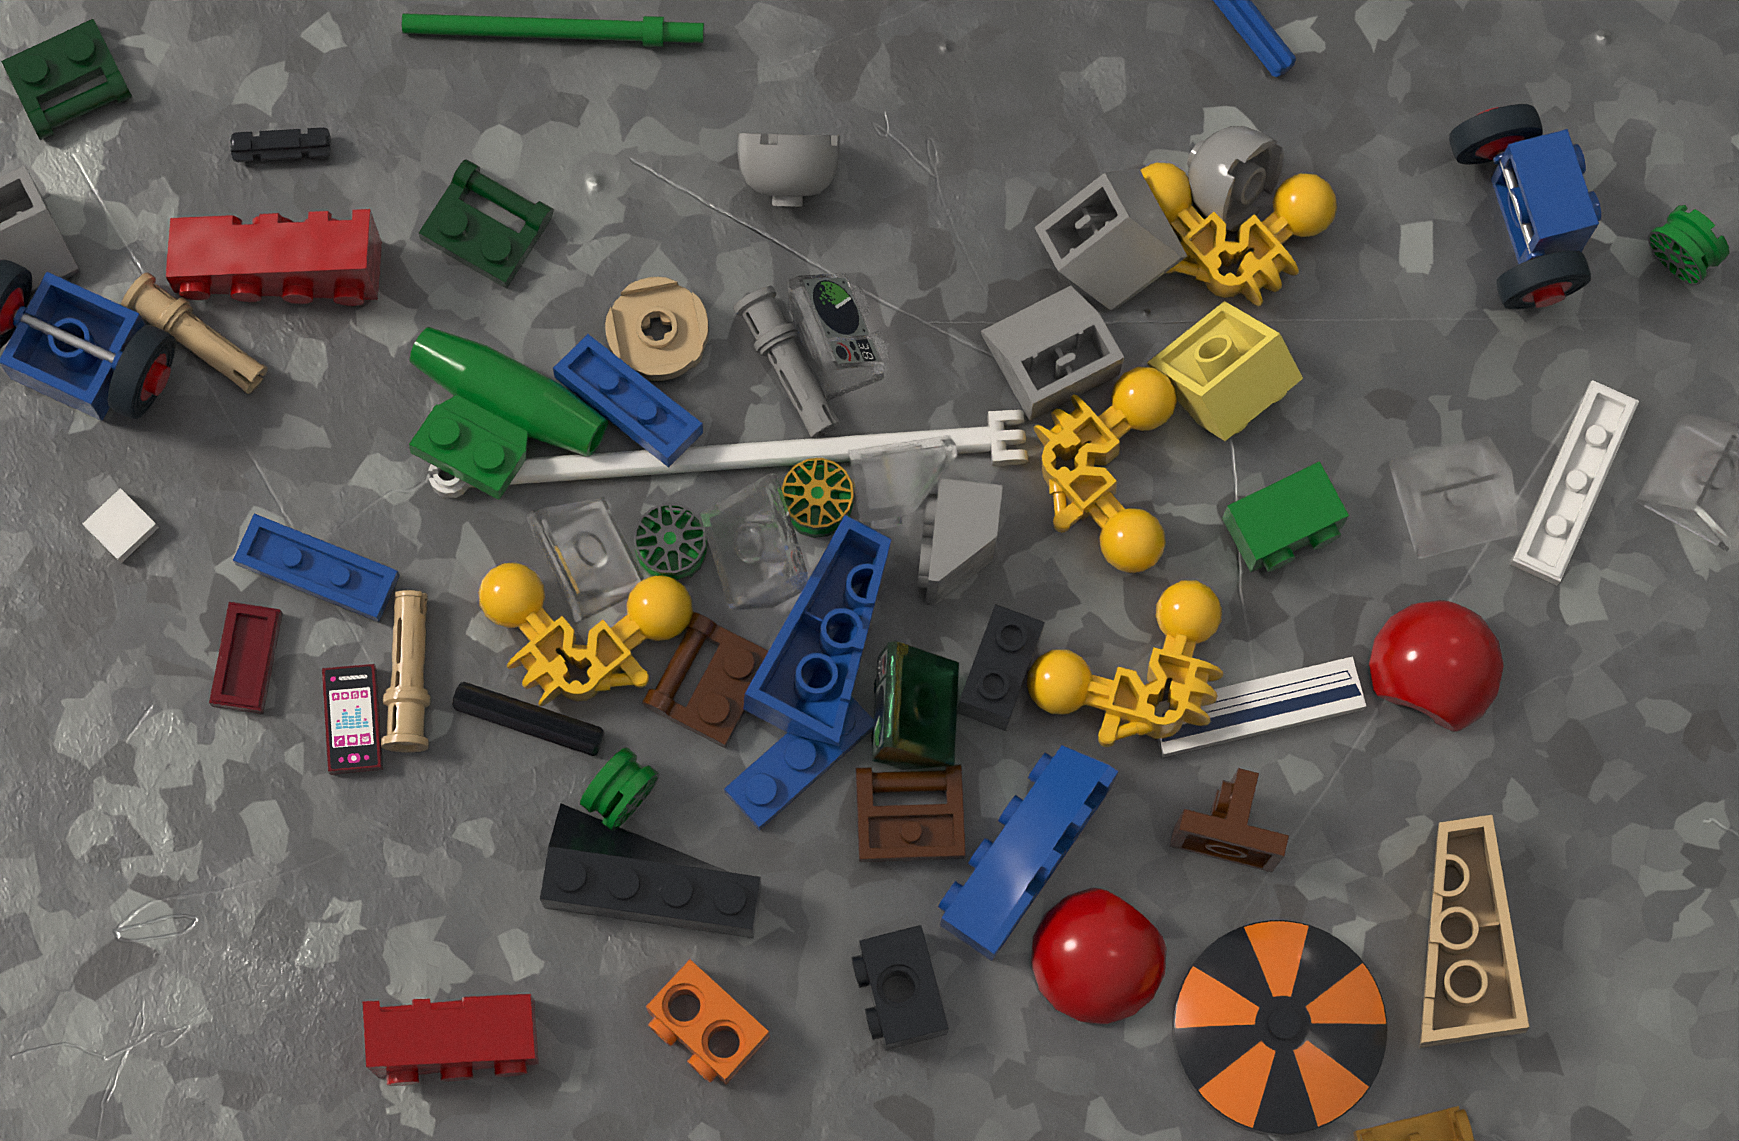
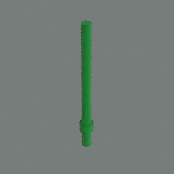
(651, 31)

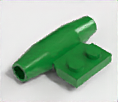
(493, 411)

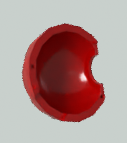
(1438, 662)
(1097, 957)

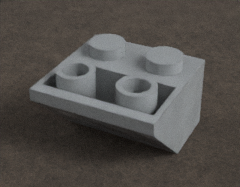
(29, 230)
(1112, 238)
(1054, 351)
(964, 535)

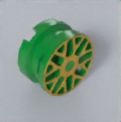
(817, 497)

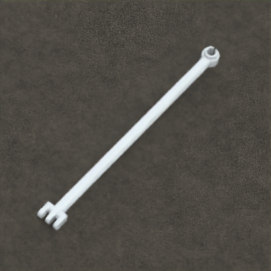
(754, 455)

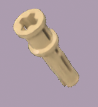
(176, 318)
(407, 695)

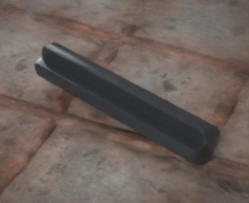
(528, 718)

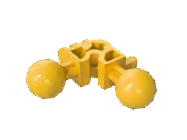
(1301, 207)
(1140, 401)
(515, 598)
(1187, 616)

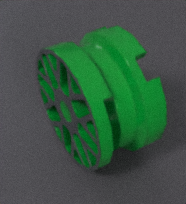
(1688, 245)
(670, 541)
(619, 788)

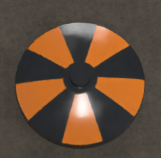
(1279, 1027)

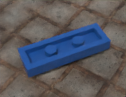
(628, 400)
(316, 567)
(792, 767)

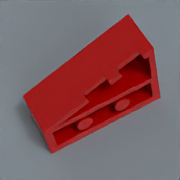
(450, 1038)

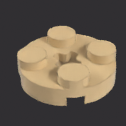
(676, 307)

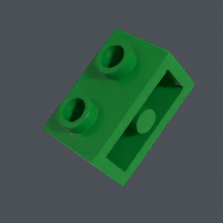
(1286, 518)

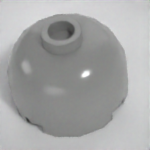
(788, 164)
(1232, 171)

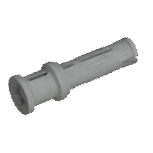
(777, 341)

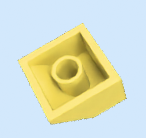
(1228, 369)

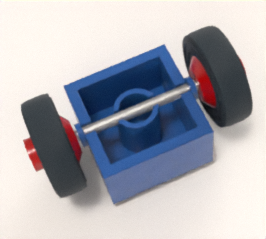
(1540, 199)
(80, 346)

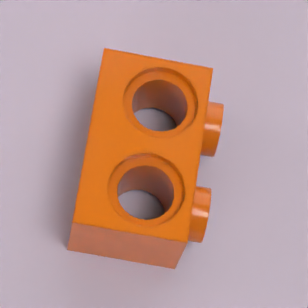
(716, 1014)

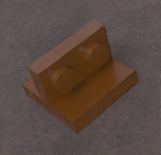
(1226, 832)

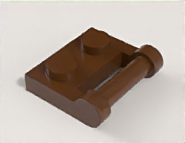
(719, 697)
(910, 830)

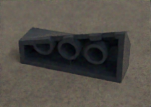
(642, 880)

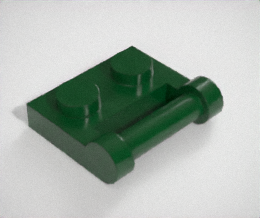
(59, 67)
(476, 237)

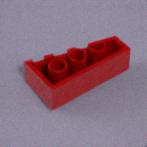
(276, 257)

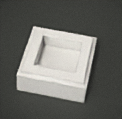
(120, 525)

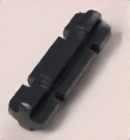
(280, 144)

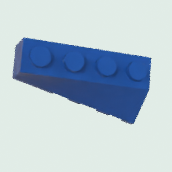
(817, 653)
(1027, 849)

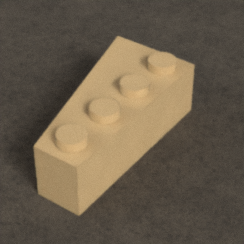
(1471, 953)

